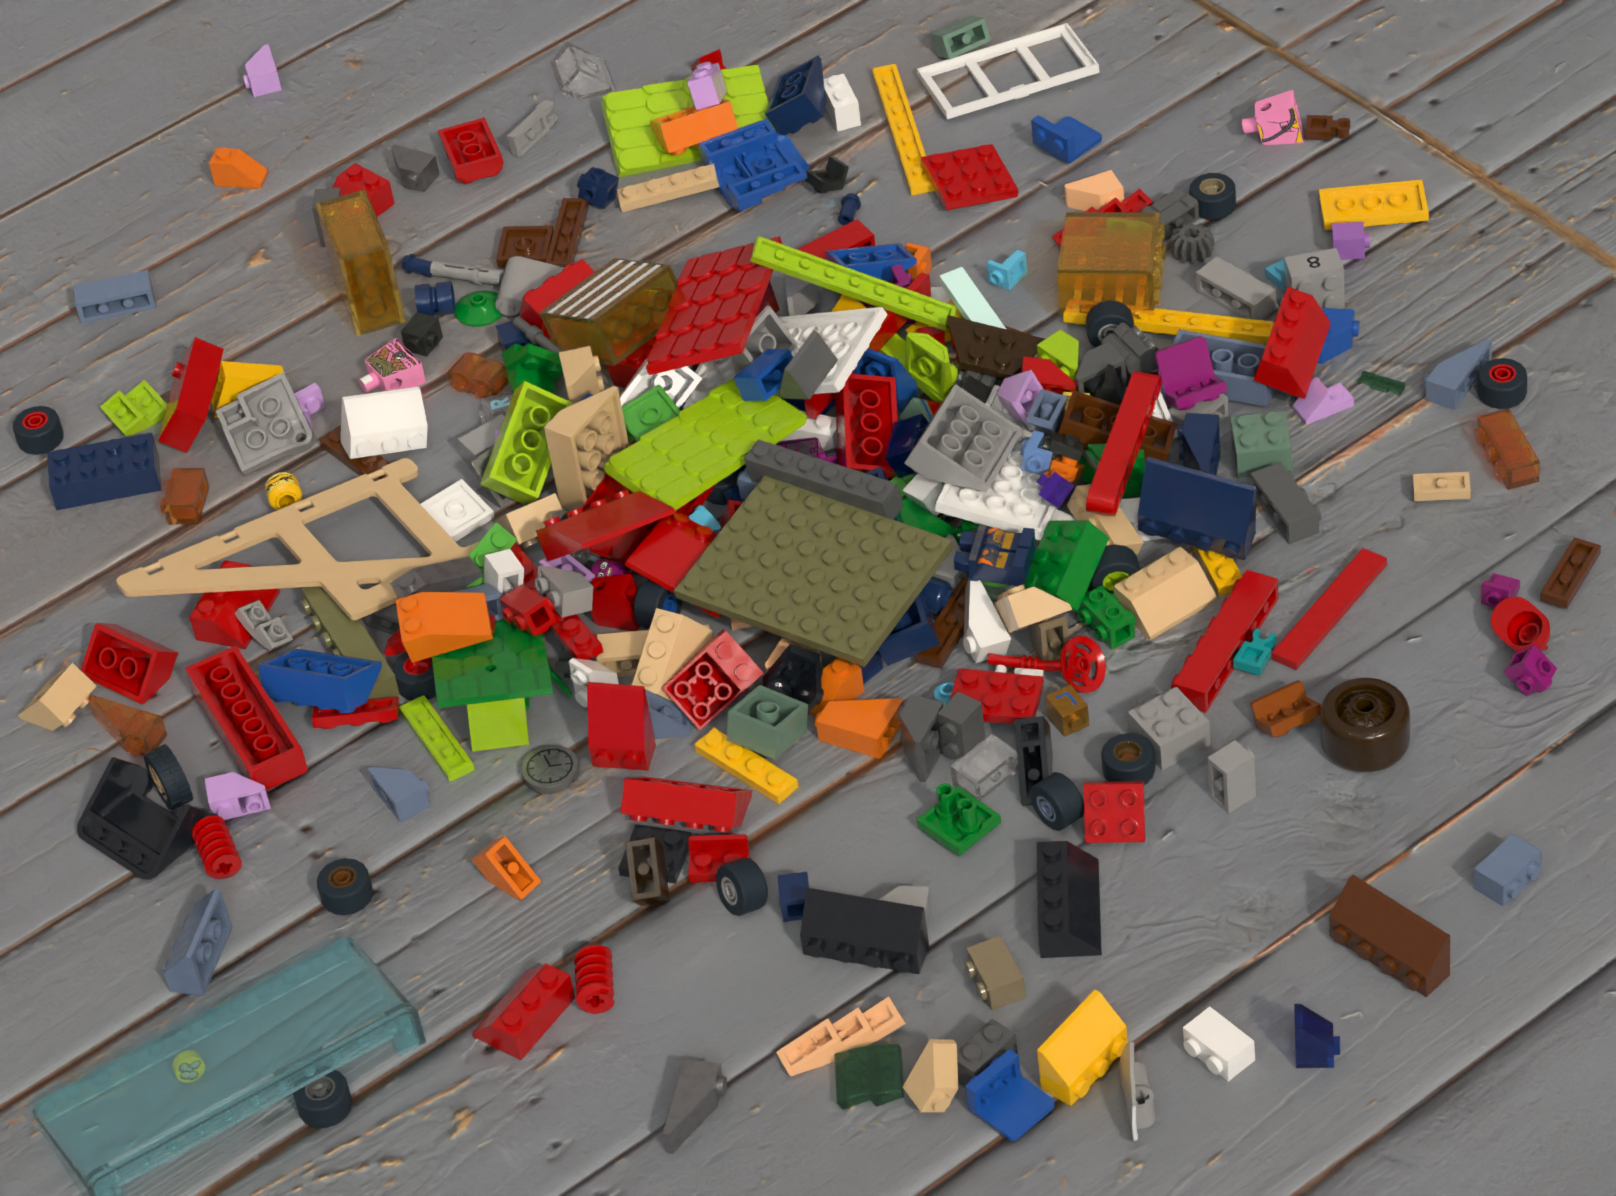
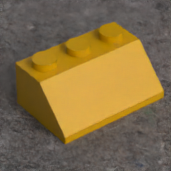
(1081, 1049)

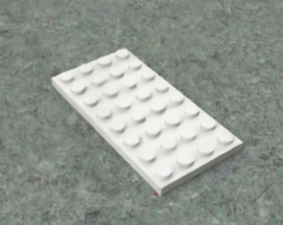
(844, 332)
(1012, 497)

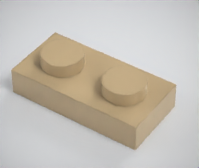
(1441, 486)

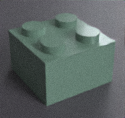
(1260, 442)
(767, 722)

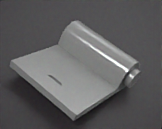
(518, 278)

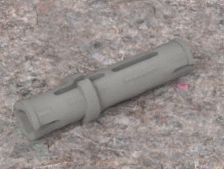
(478, 274)

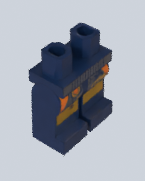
(996, 555)

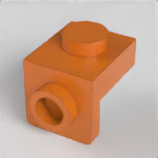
(923, 258)

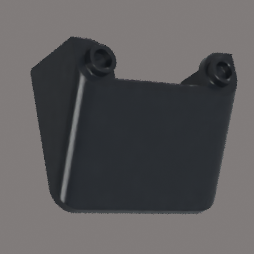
(132, 826)

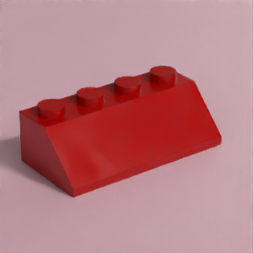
(1293, 344)
(865, 422)
(684, 802)

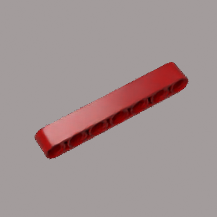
(1123, 443)

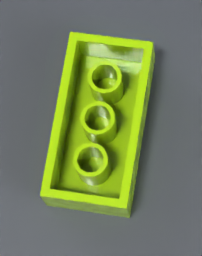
(521, 449)

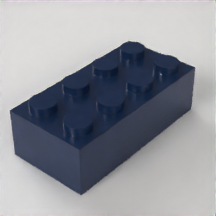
(104, 471)

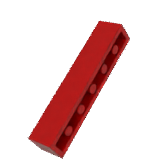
(1214, 653)

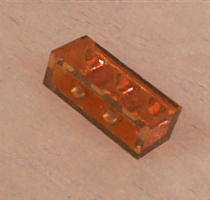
(1507, 449)

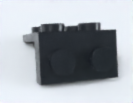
(802, 671)

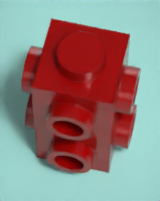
(528, 610)

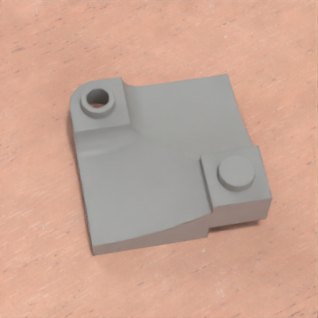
(265, 424)

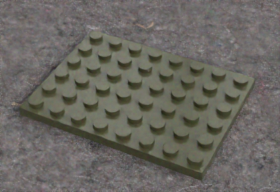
(814, 570)

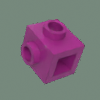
(1530, 670)

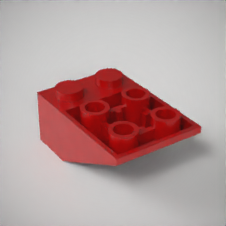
(712, 679)

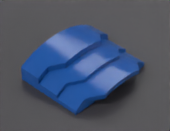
(753, 163)

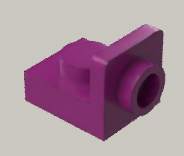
(1498, 589)

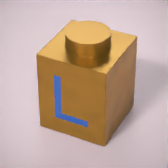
(1067, 710)

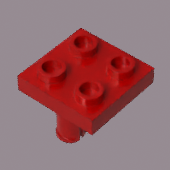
(1114, 812)

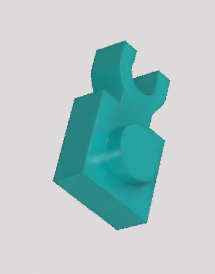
(1255, 655)

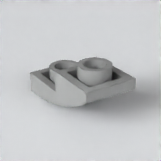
(267, 631)

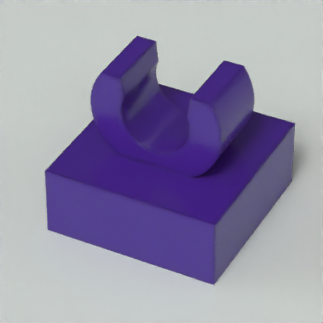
(1054, 488)

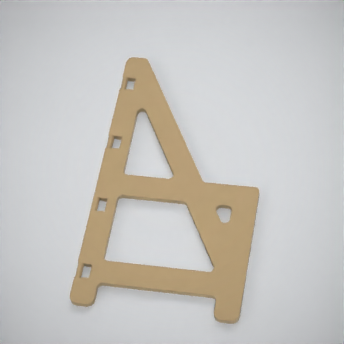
(316, 565)

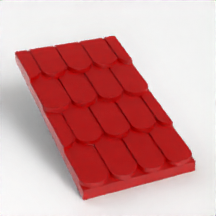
(712, 309)

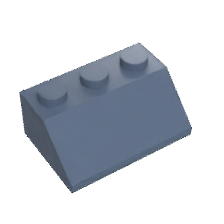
(199, 946)

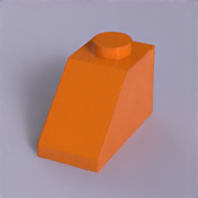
(236, 169)
(840, 682)
(506, 868)

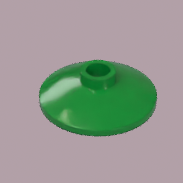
(477, 309)

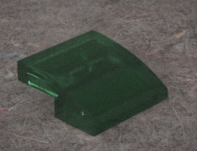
(868, 1075)

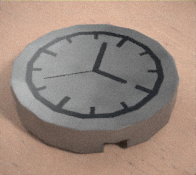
(550, 769)

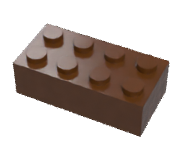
(1093, 420)

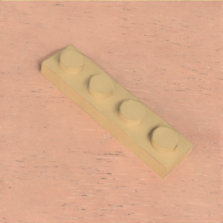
(667, 188)

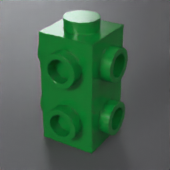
(1107, 617)

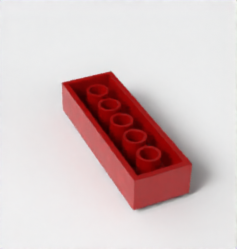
(246, 719)

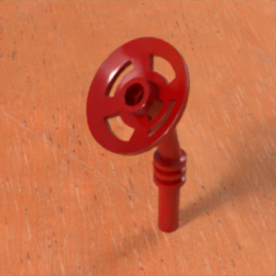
(1073, 666)

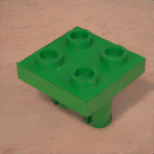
(958, 819)

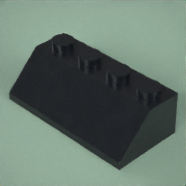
(1068, 901)
(864, 931)

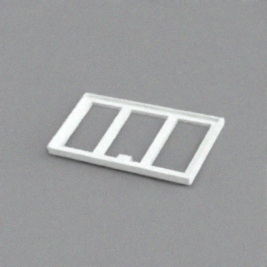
(1021, 46)

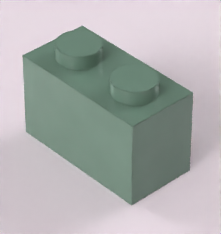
(960, 37)

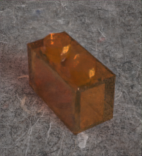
(185, 496)

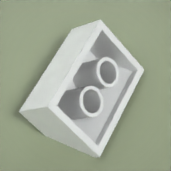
(383, 422)

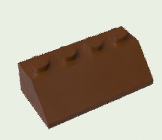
(1390, 936)

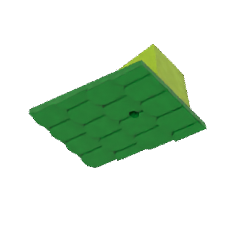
(493, 683)

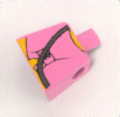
(1276, 120)

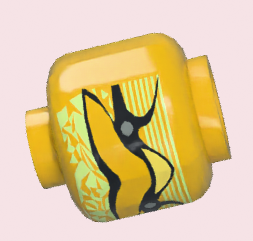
(283, 490)

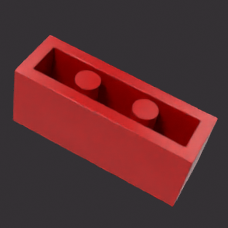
(848, 236)

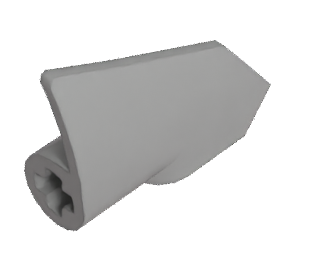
(1136, 1092)

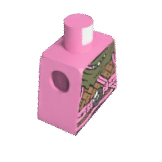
(392, 369)

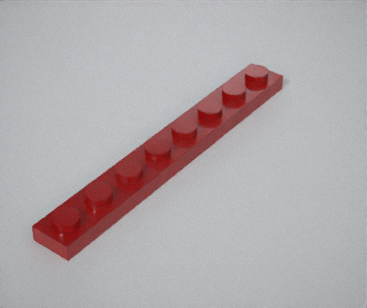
(570, 629)

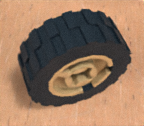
(168, 777)

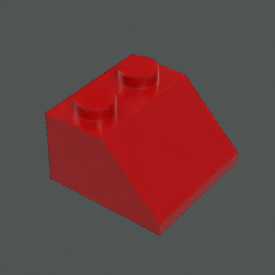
(377, 188)

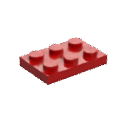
(1002, 695)

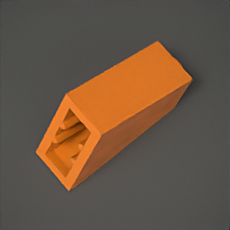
(860, 724)

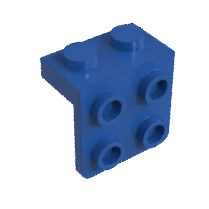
(1065, 139)
(1007, 1098)

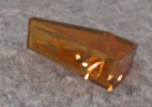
(131, 727)

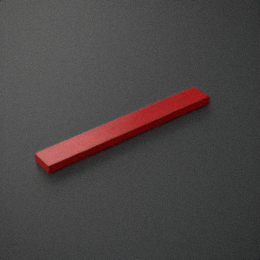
(889, 327)

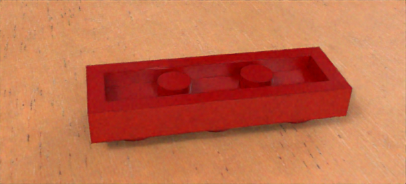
(379, 709)

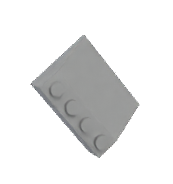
(964, 443)

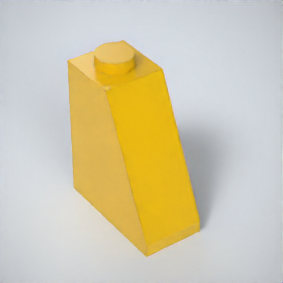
(238, 377)

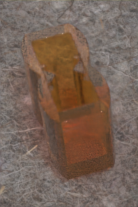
(478, 375)

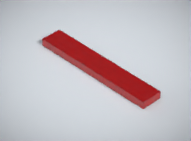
(1329, 608)

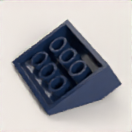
(1197, 509)

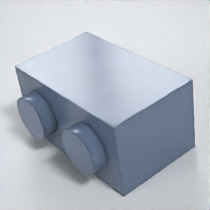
(1508, 870)

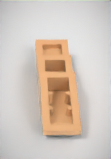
(852, 1031)

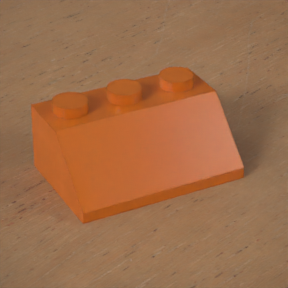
(693, 126)

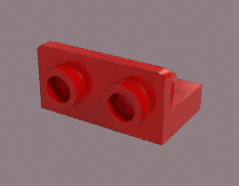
(713, 851)

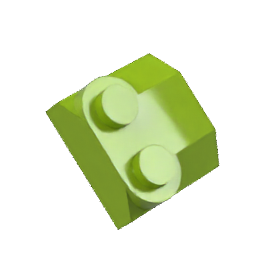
(930, 363)

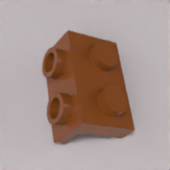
(1284, 709)

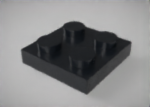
(675, 849)

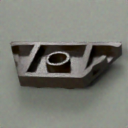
(989, 348)

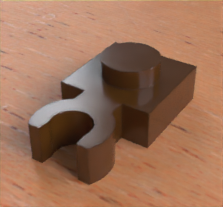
(1323, 126)

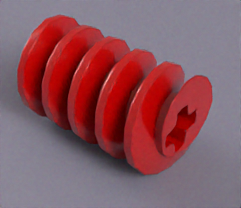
(216, 847)
(594, 979)

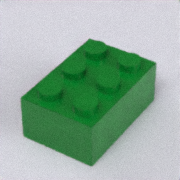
(1067, 560)

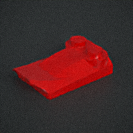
(471, 150)

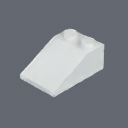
(676, 383)

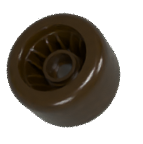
(1365, 724)

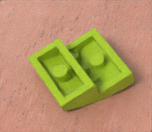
(136, 409)

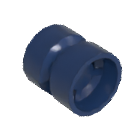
(435, 299)

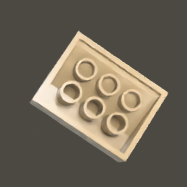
(582, 442)

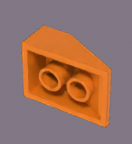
(442, 622)

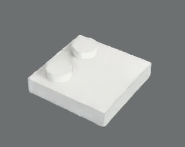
(458, 510)

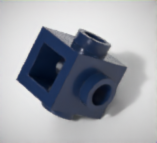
(598, 187)

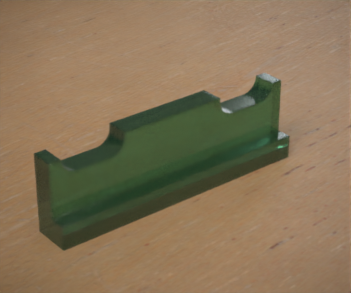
(1381, 383)

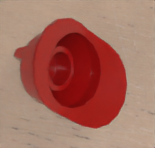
(1520, 624)

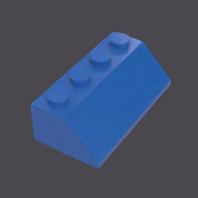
(319, 679)

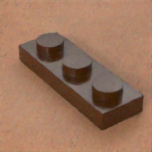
(1570, 573)

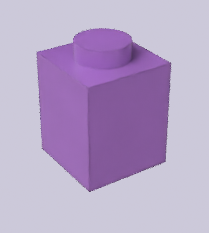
(1350, 240)

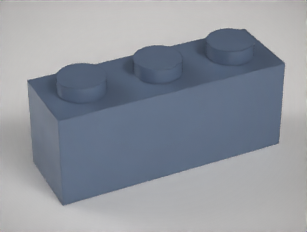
(114, 296)

